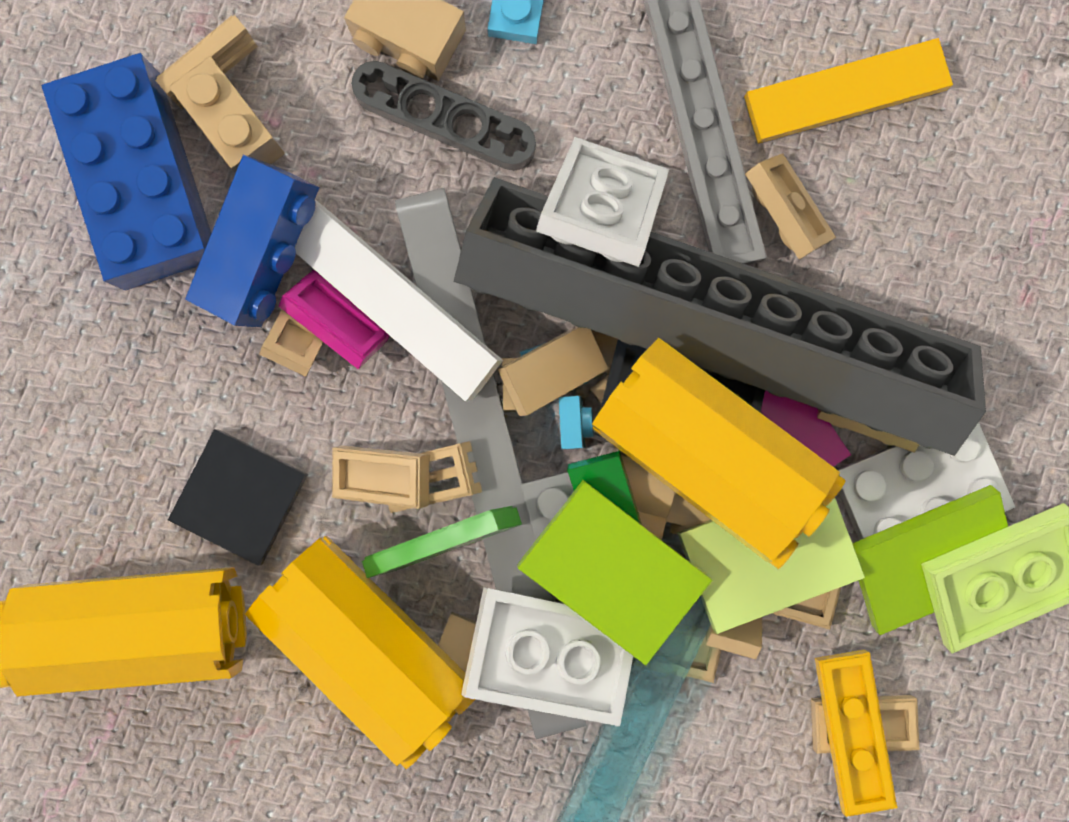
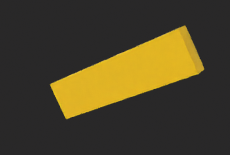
(848, 90)

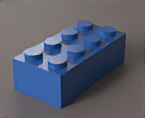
(129, 171)

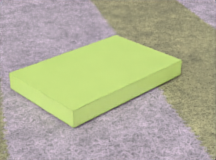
(1001, 579)
(751, 588)

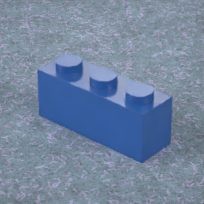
(252, 243)

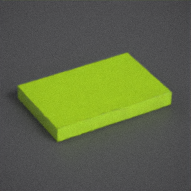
(893, 557)
(614, 572)

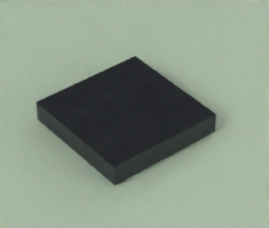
(238, 497)

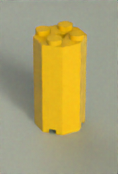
(719, 453)
(121, 632)
(362, 652)

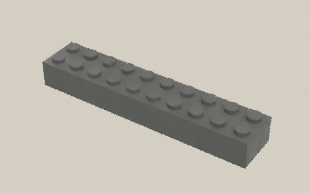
(734, 322)

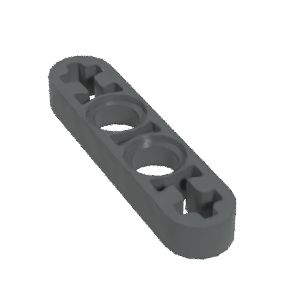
(441, 121)

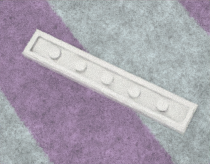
(396, 304)

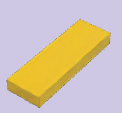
(855, 733)

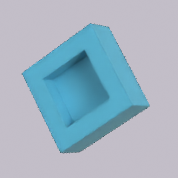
(515, 20)
(574, 422)

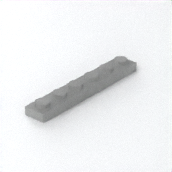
(705, 130)

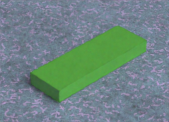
(441, 541)

